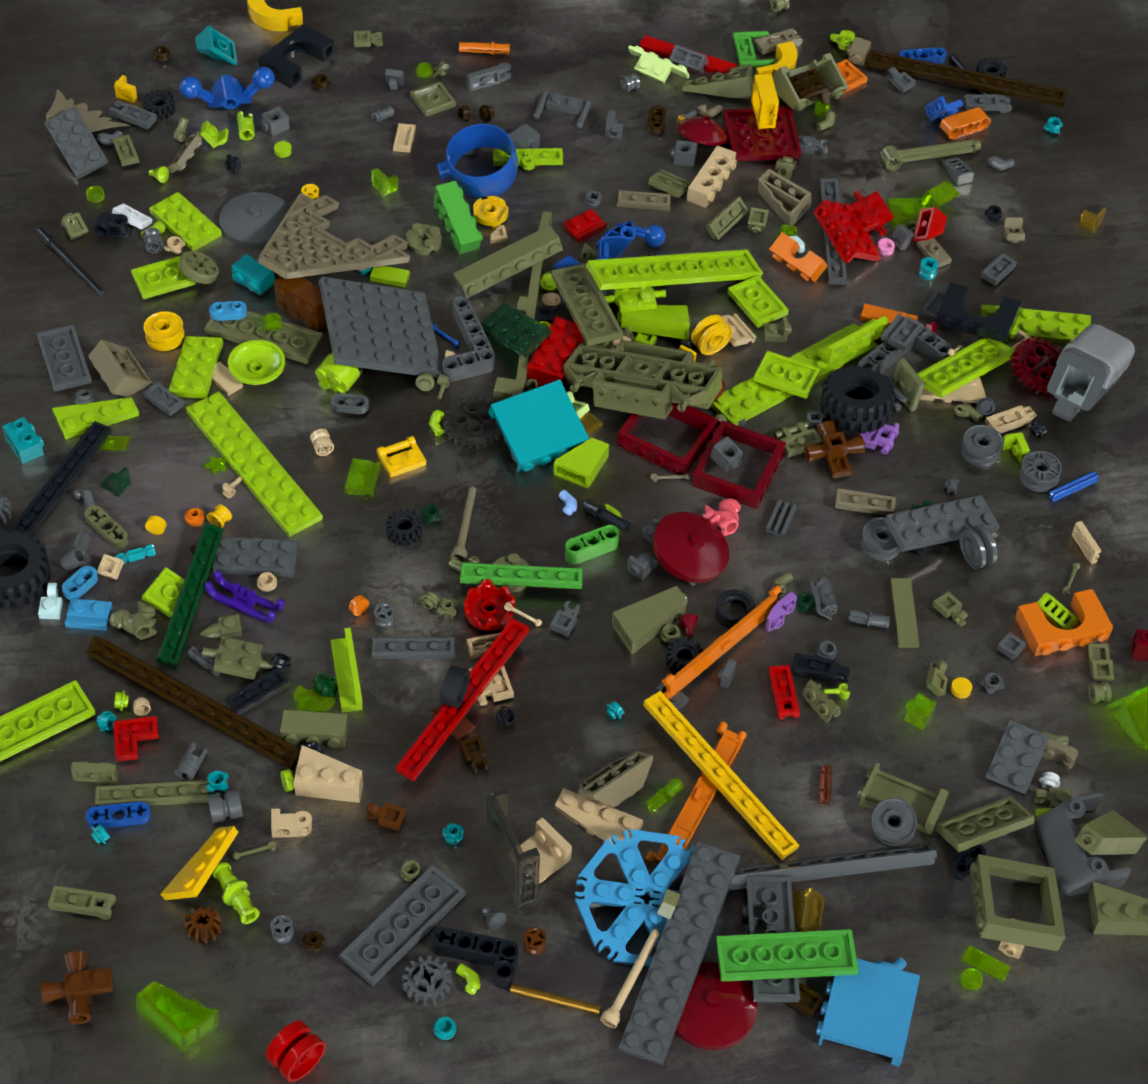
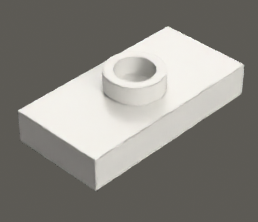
(134, 217)

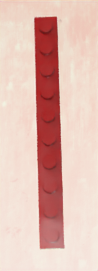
(449, 717)

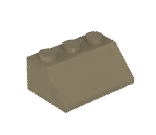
(119, 369)

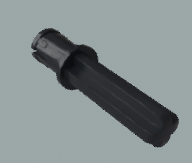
(600, 512)

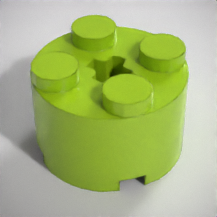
(335, 376)

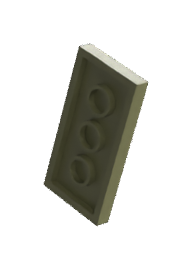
(985, 823)

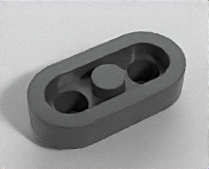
(349, 403)

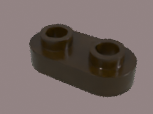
(656, 119)

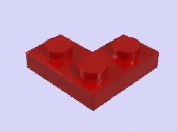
(129, 732)

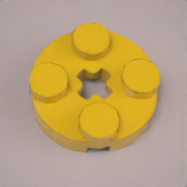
(494, 218)

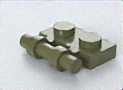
(796, 442)

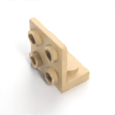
(551, 846)

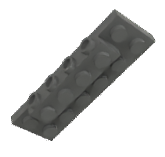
(770, 911)

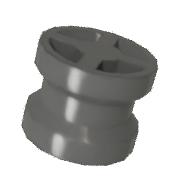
(630, 82)
(387, 611)
(282, 923)

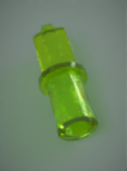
(664, 794)

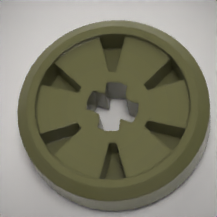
(198, 267)

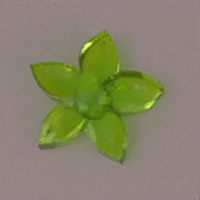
(216, 464)

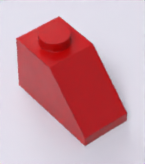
(929, 224)

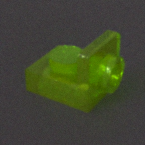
(384, 184)

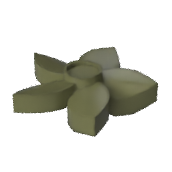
(440, 69)

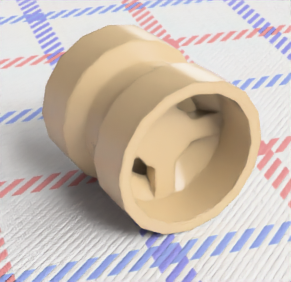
(321, 441)

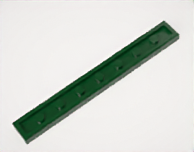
(190, 595)

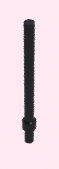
(51, 241)

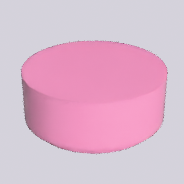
(886, 246)

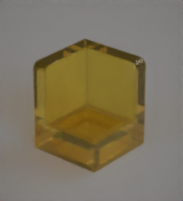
(1091, 221)

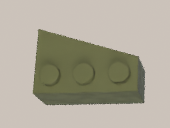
(1117, 911)

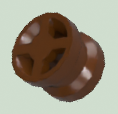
(532, 936)

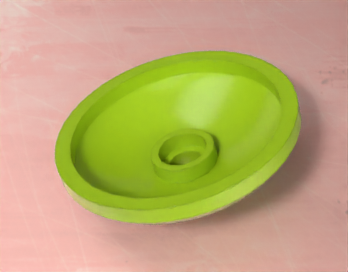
(256, 362)

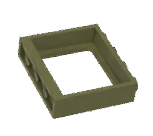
(1010, 930)

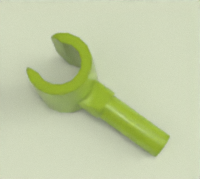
(839, 691)

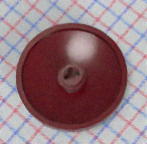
(690, 547)
(717, 1011)

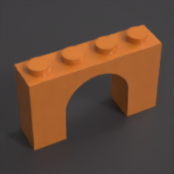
(1046, 638)

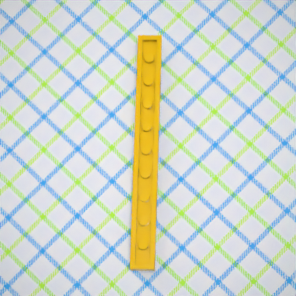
(721, 775)

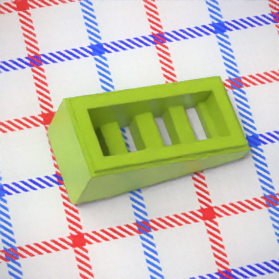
(1052, 604)

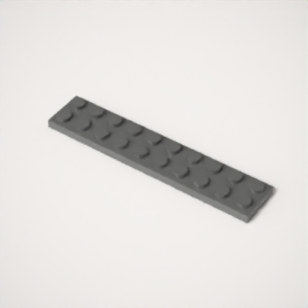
(679, 954)

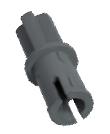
(869, 619)

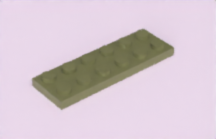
(587, 305)
(293, 340)

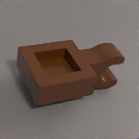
(389, 816)

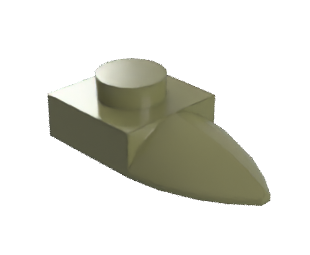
(227, 627)

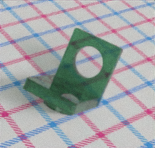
(121, 482)

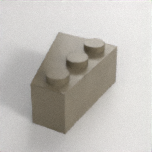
(784, 196)

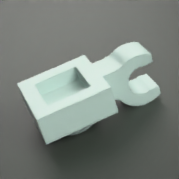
(50, 606)

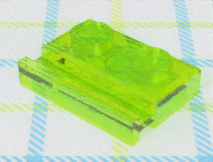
(362, 477)

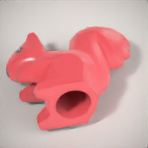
(725, 517)

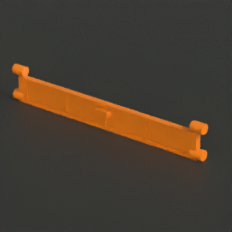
(720, 645)
(701, 794)

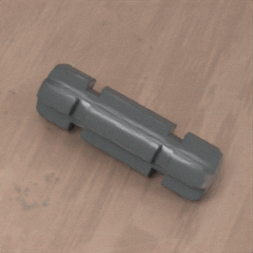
(205, 661)

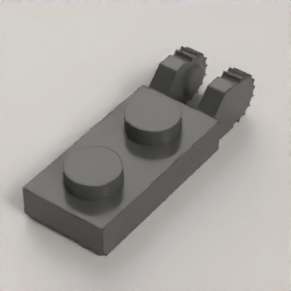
(488, 77)
(987, 102)
(132, 114)

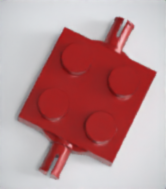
(872, 212)

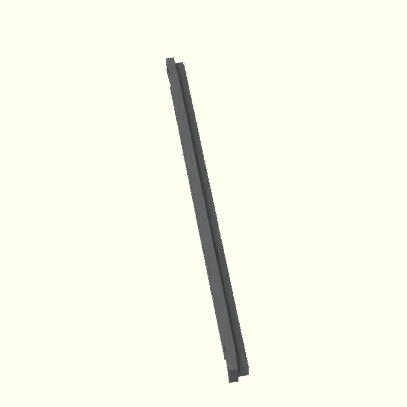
(829, 866)

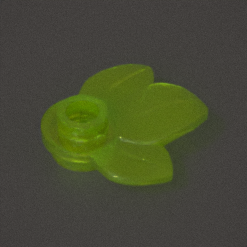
(312, 700)

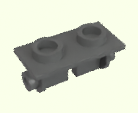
(824, 605)

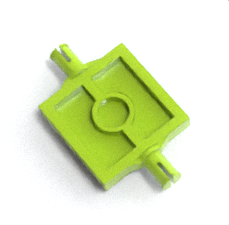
(635, 298)

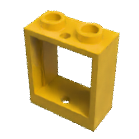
(765, 101)

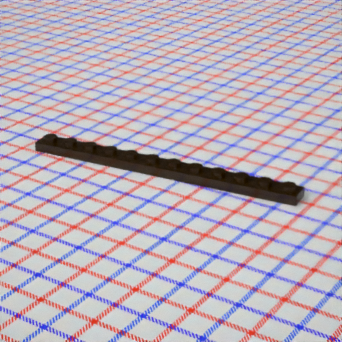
(968, 78)
(194, 702)

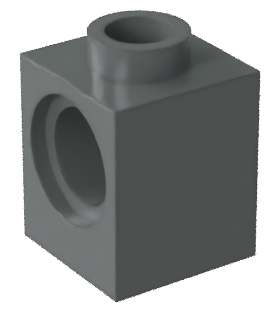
(275, 121)
(684, 153)
(724, 448)

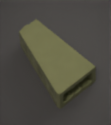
(646, 618)
(1110, 836)

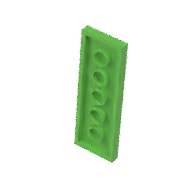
(786, 955)

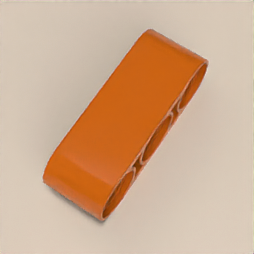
(965, 123)

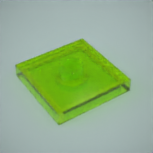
(904, 210)

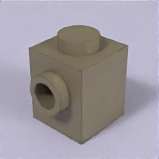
(858, 51)

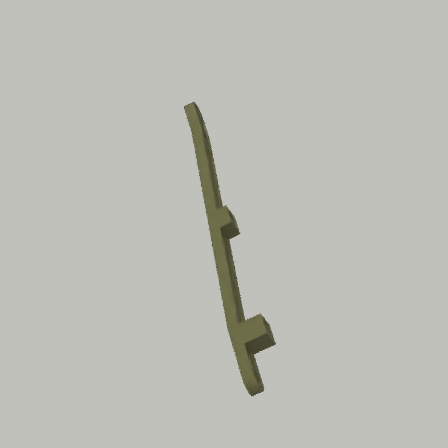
(505, 387)

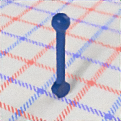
(456, 342)

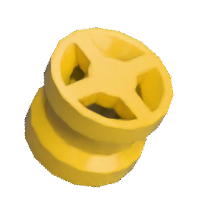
(311, 191)
(219, 516)

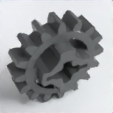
(435, 974)

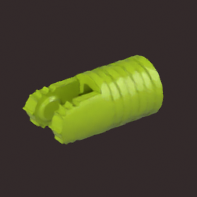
(245, 126)

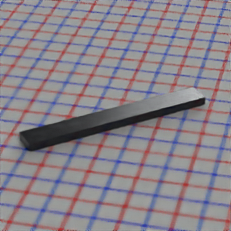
(62, 479)

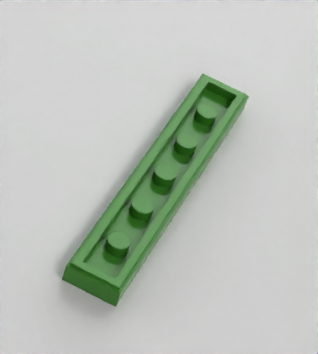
(522, 575)

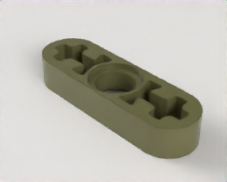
(108, 534)

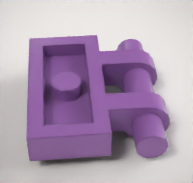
(875, 438)

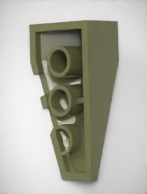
(734, 84)

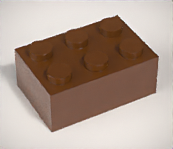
(301, 301)

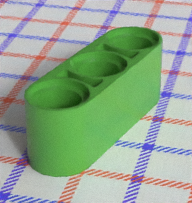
(591, 544)

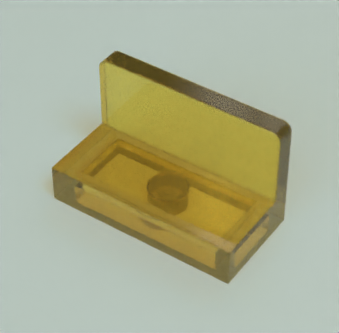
(807, 910)

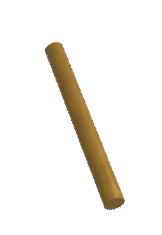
(556, 999)

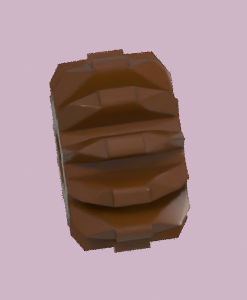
(203, 924)

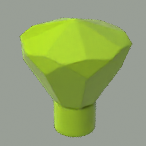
(160, 174)

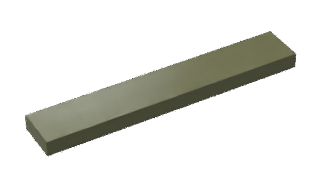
(155, 793)

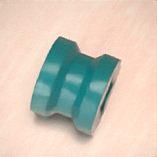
(928, 268)

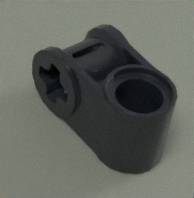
(111, 224)

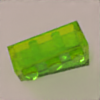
(175, 1016)

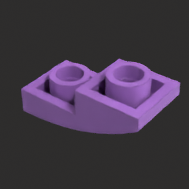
(777, 614)

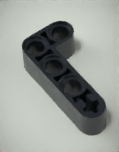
(474, 952)

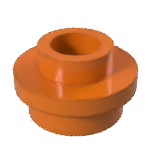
(194, 517)

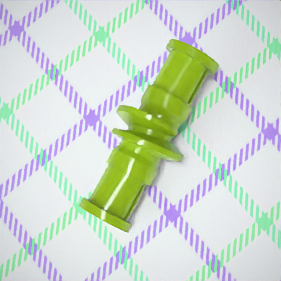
(235, 893)

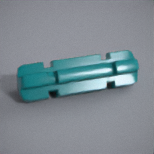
(137, 553)

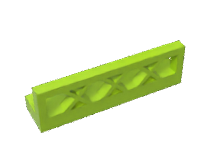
(852, 340)
(347, 673)

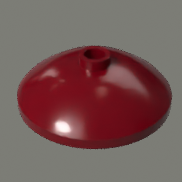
(703, 130)

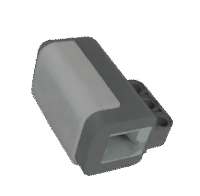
(1088, 369)

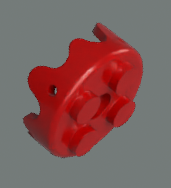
(485, 596)

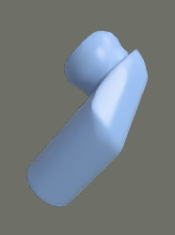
(570, 501)

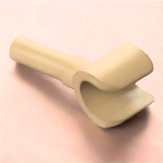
(229, 490)

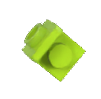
(212, 136)
(1017, 444)

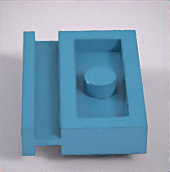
(88, 614)

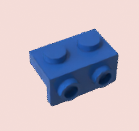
(940, 109)

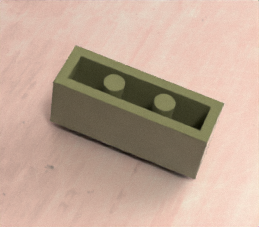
(317, 727)

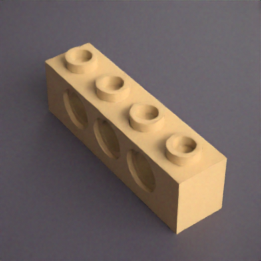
(711, 176)

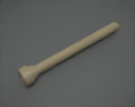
(459, 551)

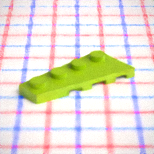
(78, 418)

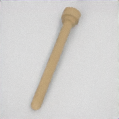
(611, 1016)

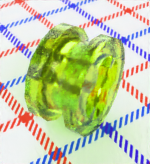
(820, 109)

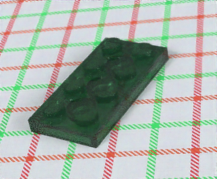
(515, 329)

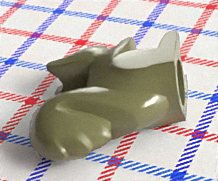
(136, 623)

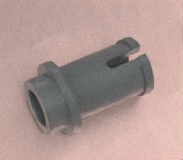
(380, 115)

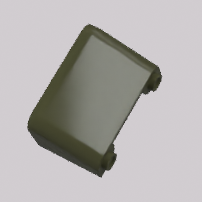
(825, 67)

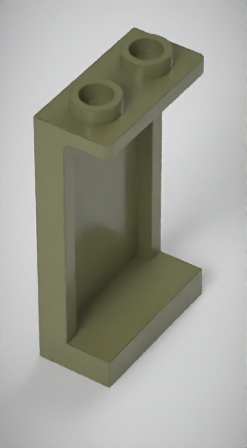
(885, 786)

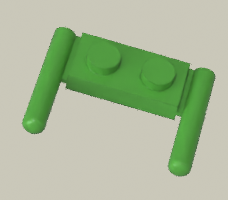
(745, 49)

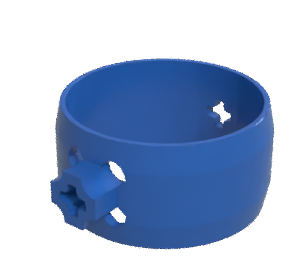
(477, 137)

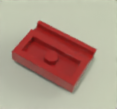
(584, 225)

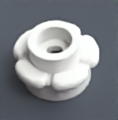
(1049, 780)

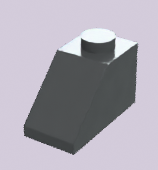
(525, 137)

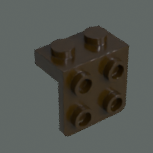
(810, 84)

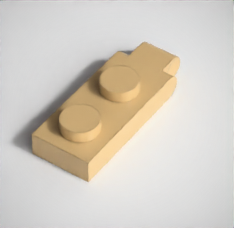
(1011, 418)

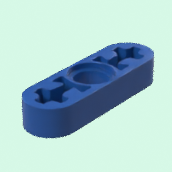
(933, 55)
(134, 807)

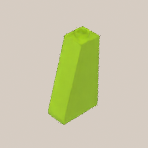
(663, 321)

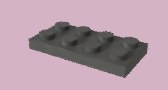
(76, 142)
(64, 358)
(256, 556)

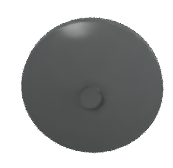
(252, 218)

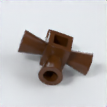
(834, 449)
(78, 986)

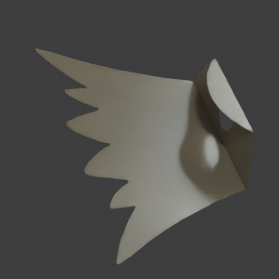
(91, 118)

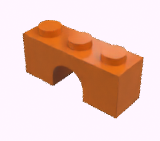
(809, 266)

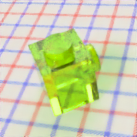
(920, 711)

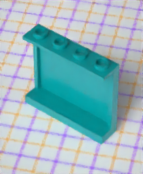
(539, 425)

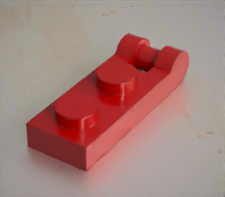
(783, 691)

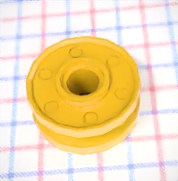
(164, 331)
(711, 334)

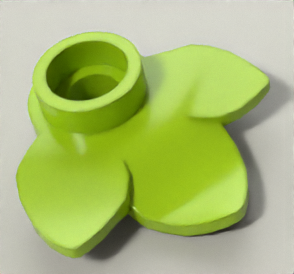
(843, 39)

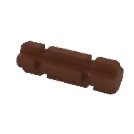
(825, 784)

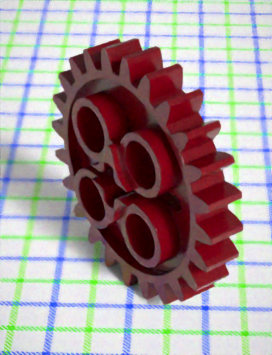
(1028, 357)

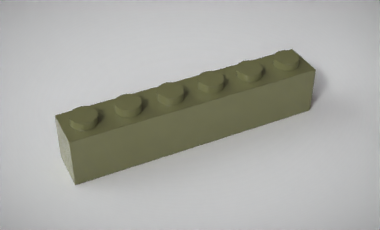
(508, 261)

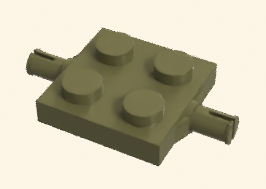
(237, 658)

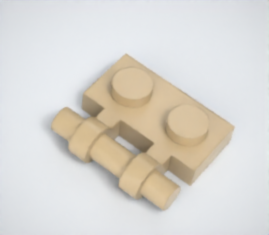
(498, 688)

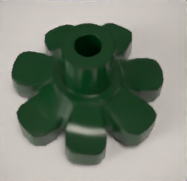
(325, 685)

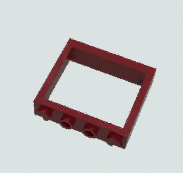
(660, 456)
(730, 490)

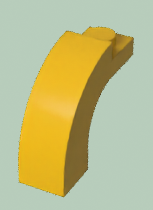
(272, 18)
(785, 55)

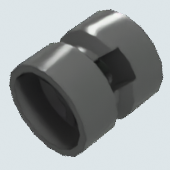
(225, 806)

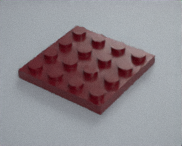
(761, 144)

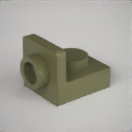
(74, 225)
(777, 331)

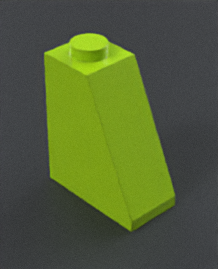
(582, 462)

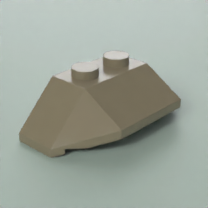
(617, 779)

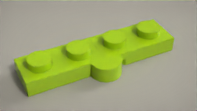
(530, 157)

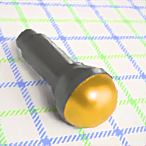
(690, 114)

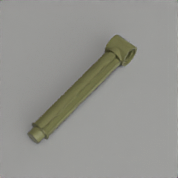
(895, 157)

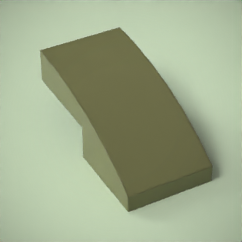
(1099, 662)

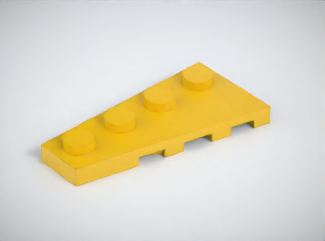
(200, 867)

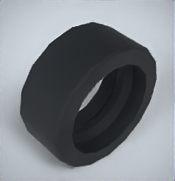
(731, 596)
(455, 686)

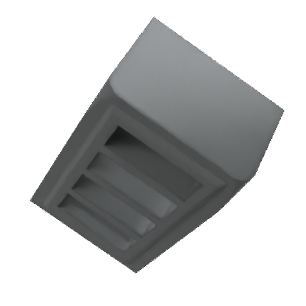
(960, 176)

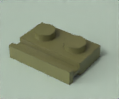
(669, 183)

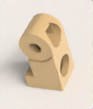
(290, 824)

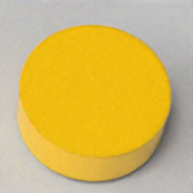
(155, 525)
(961, 687)

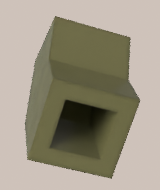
(668, 904)

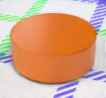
(358, 605)

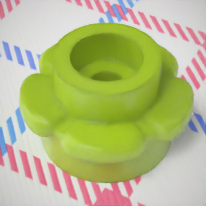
(120, 700)

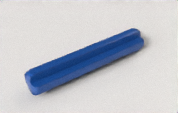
(1073, 486)

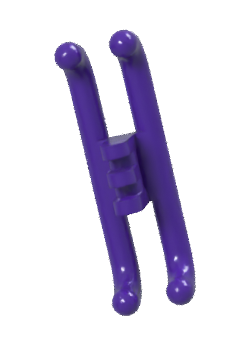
(244, 599)

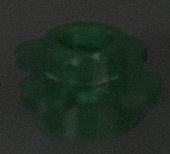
(430, 509)
(808, 599)

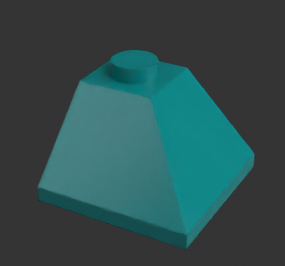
(216, 46)

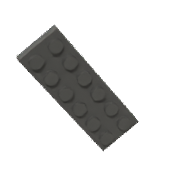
(939, 522)
(402, 925)

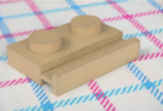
(741, 333)

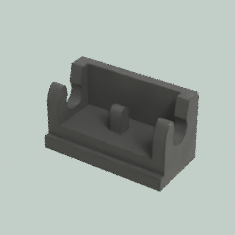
(689, 58)

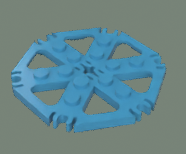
(626, 895)

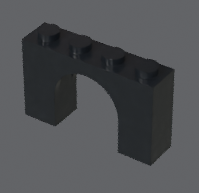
(299, 41)
(994, 327)

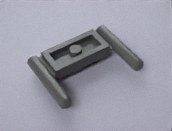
(563, 104)

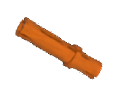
(492, 48)

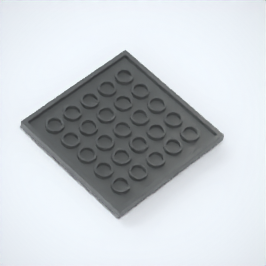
(380, 327)

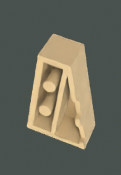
(326, 778)

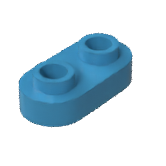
(228, 310)
(78, 583)

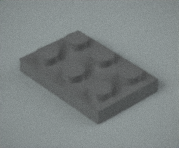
(1017, 757)

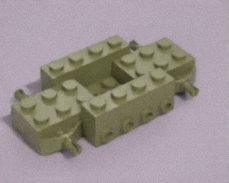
(643, 378)

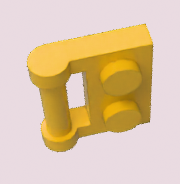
(403, 461)

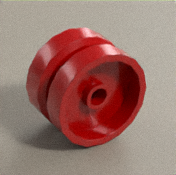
(295, 1051)

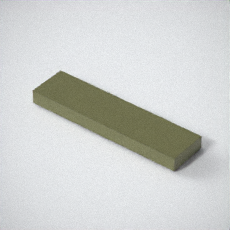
(904, 613)

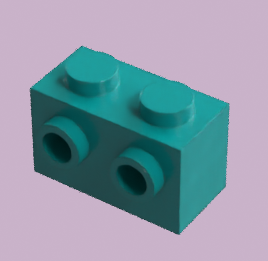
(252, 274)
(23, 440)

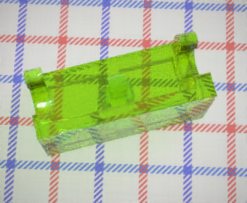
(939, 195)

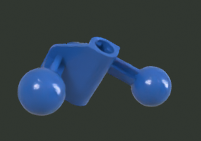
(227, 90)
(618, 239)

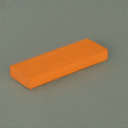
(871, 311)

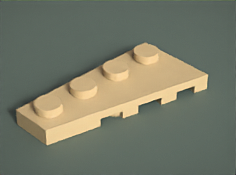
(968, 394)
(596, 817)

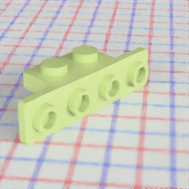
(654, 67)

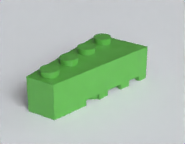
(456, 216)

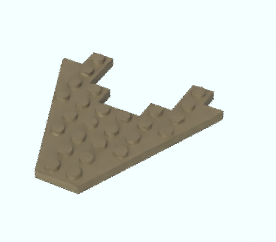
(305, 249)

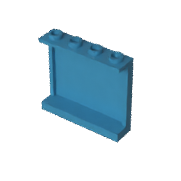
(870, 1009)

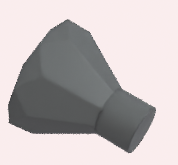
(494, 919)

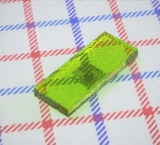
(117, 443)
(986, 964)

